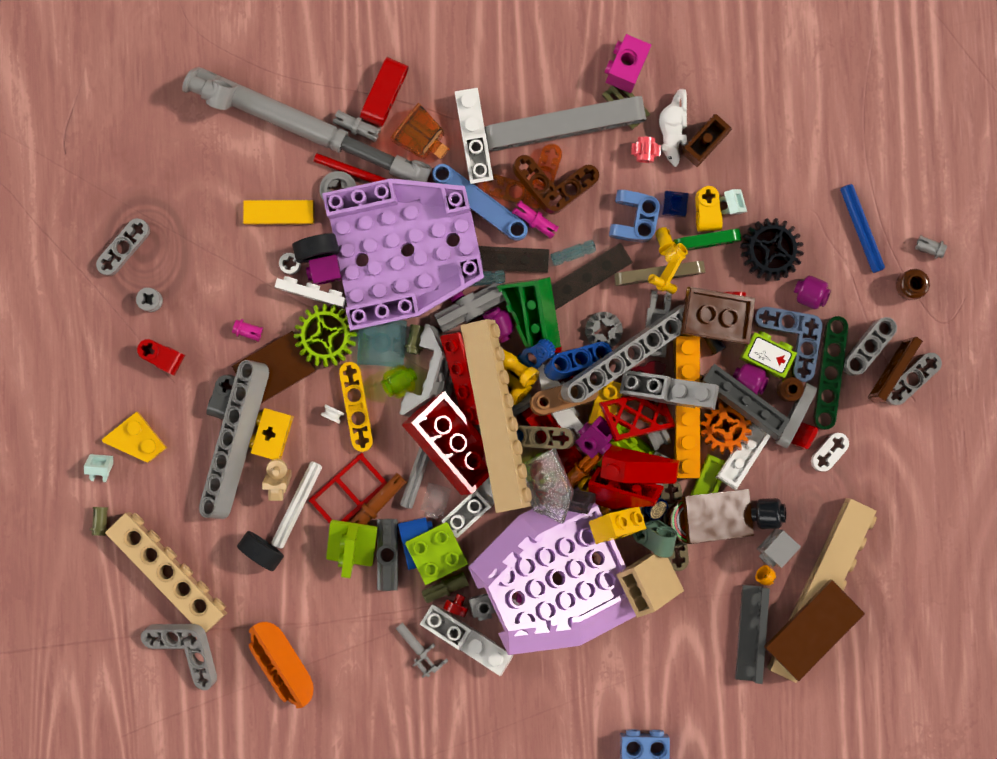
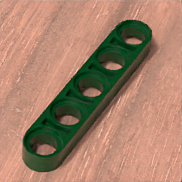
(836, 362)

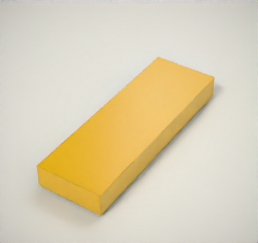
(278, 212)

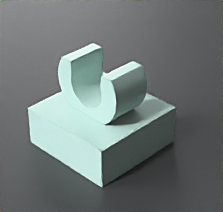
(734, 201)
(98, 465)

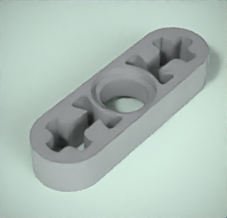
(117, 265)
(921, 362)
(796, 415)

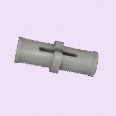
(356, 125)

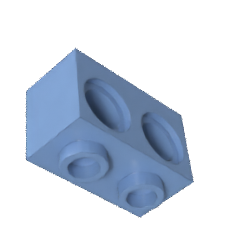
(645, 741)

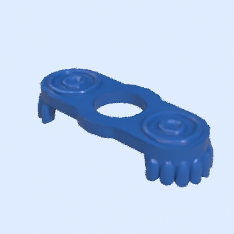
(542, 352)

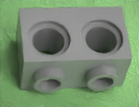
(778, 548)

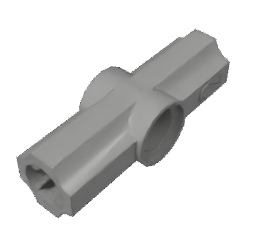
(469, 307)

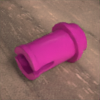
(247, 330)

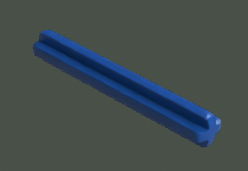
(862, 228)

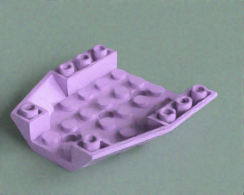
(378, 223)
(552, 614)

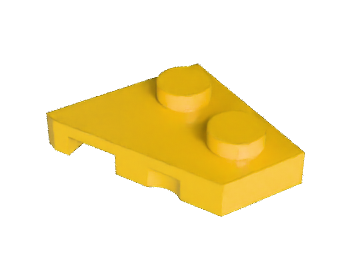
(136, 439)

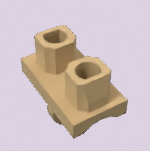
(276, 479)

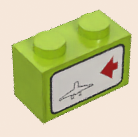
(769, 355)

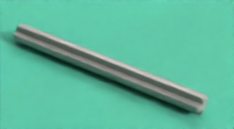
(420, 466)

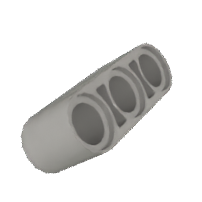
(879, 341)

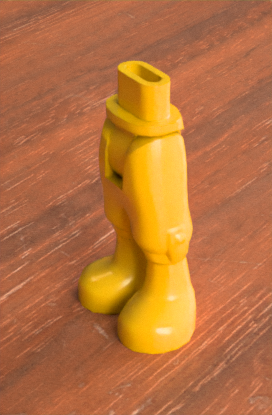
(527, 377)

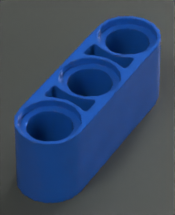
(568, 364)

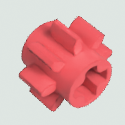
(645, 149)

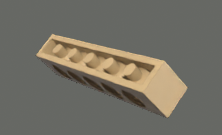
(121, 533)

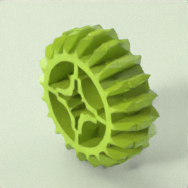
(314, 339)

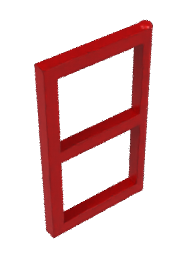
(336, 478)

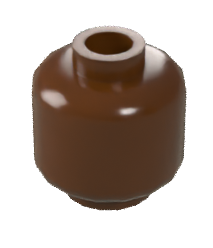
(920, 284)

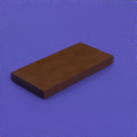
(814, 630)

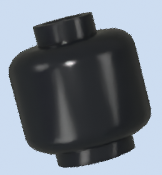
(769, 513)

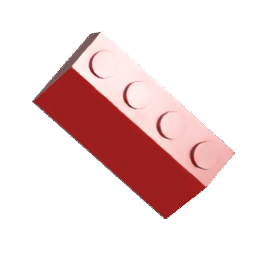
(450, 443)

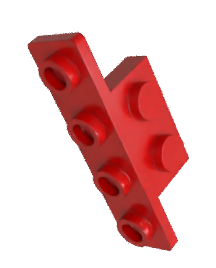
(459, 371)

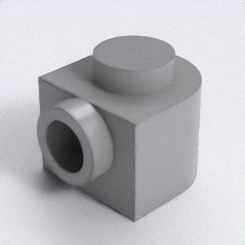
(481, 607)

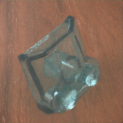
(382, 344)

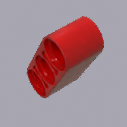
(384, 91)

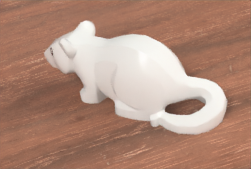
(671, 122)

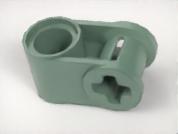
(657, 538)

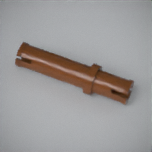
(379, 500)

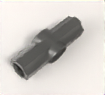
(387, 570)

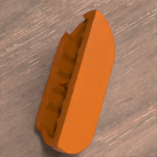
(281, 664)

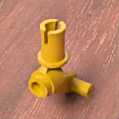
(674, 255)

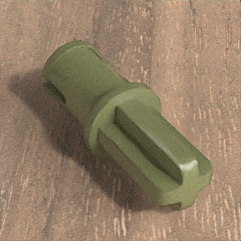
(445, 587)

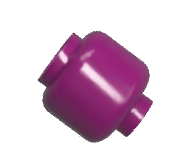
(812, 292)
(503, 320)
(752, 377)

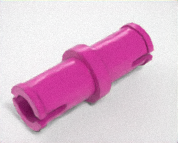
(535, 219)

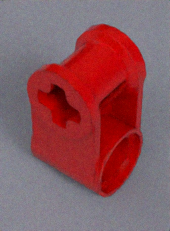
(163, 357)

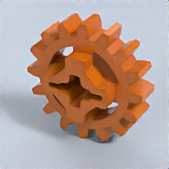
(717, 430)

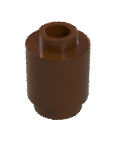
(783, 392)

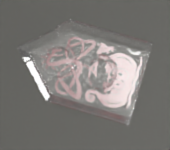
(549, 485)

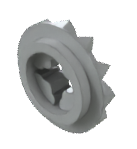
(332, 180)
(607, 319)

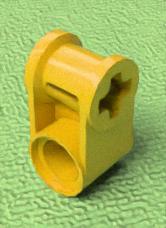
(708, 214)

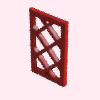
(613, 420)

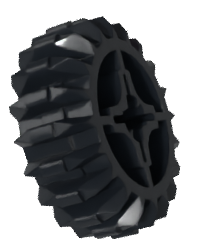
(762, 246)

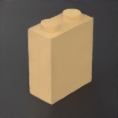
(649, 583)

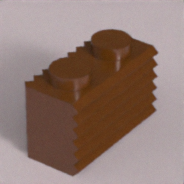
(706, 140)

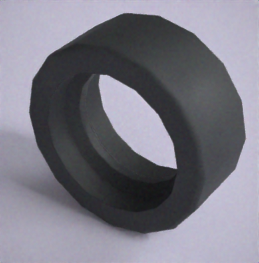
(315, 247)
(260, 551)

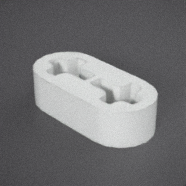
(834, 455)

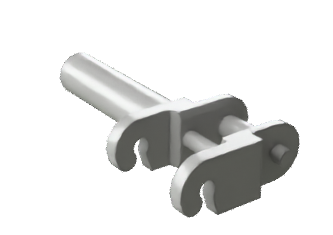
(419, 650)

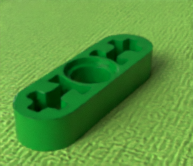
(710, 239)

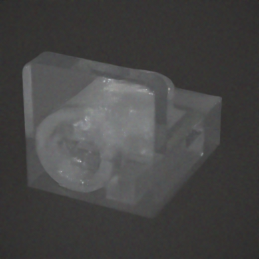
(435, 500)

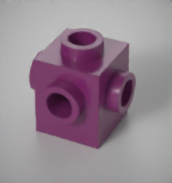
(595, 437)

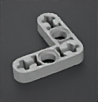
(189, 644)

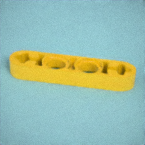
(359, 406)

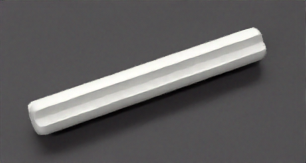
(296, 505)

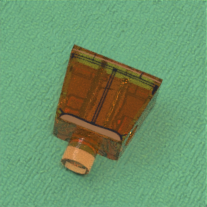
(420, 134)

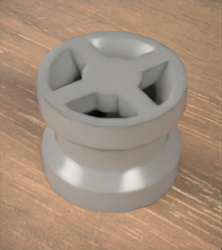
(152, 302)
(658, 438)

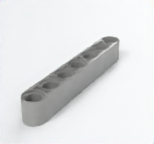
(565, 123)
(621, 358)
(234, 439)

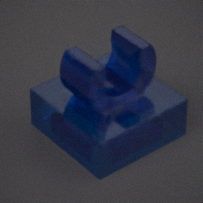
(675, 204)

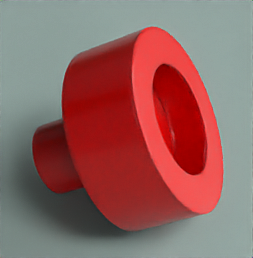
(456, 606)

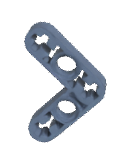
(798, 328)

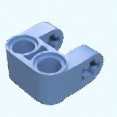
(635, 199)

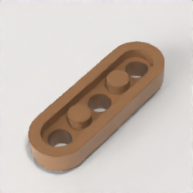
(555, 401)

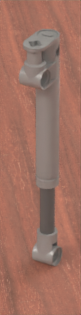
(224, 93)

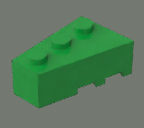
(533, 310)

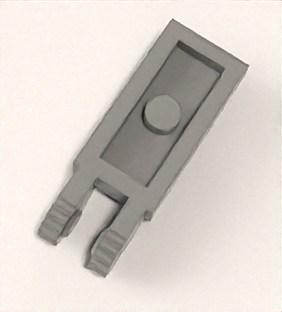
(655, 314)

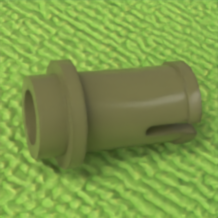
(414, 339)
(99, 521)

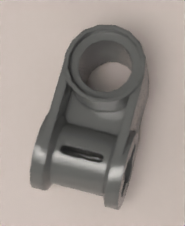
(220, 397)

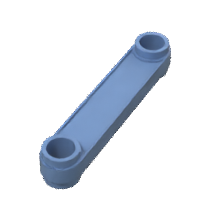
(483, 204)

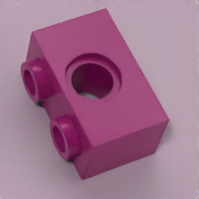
(624, 75)

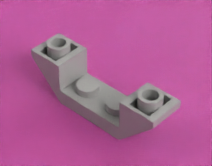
(436, 376)

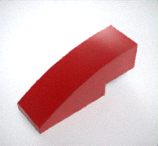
(567, 456)

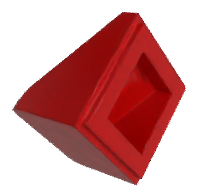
(804, 436)

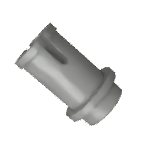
(931, 247)

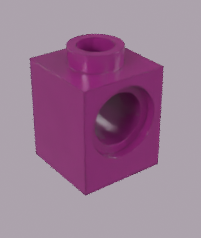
(324, 270)

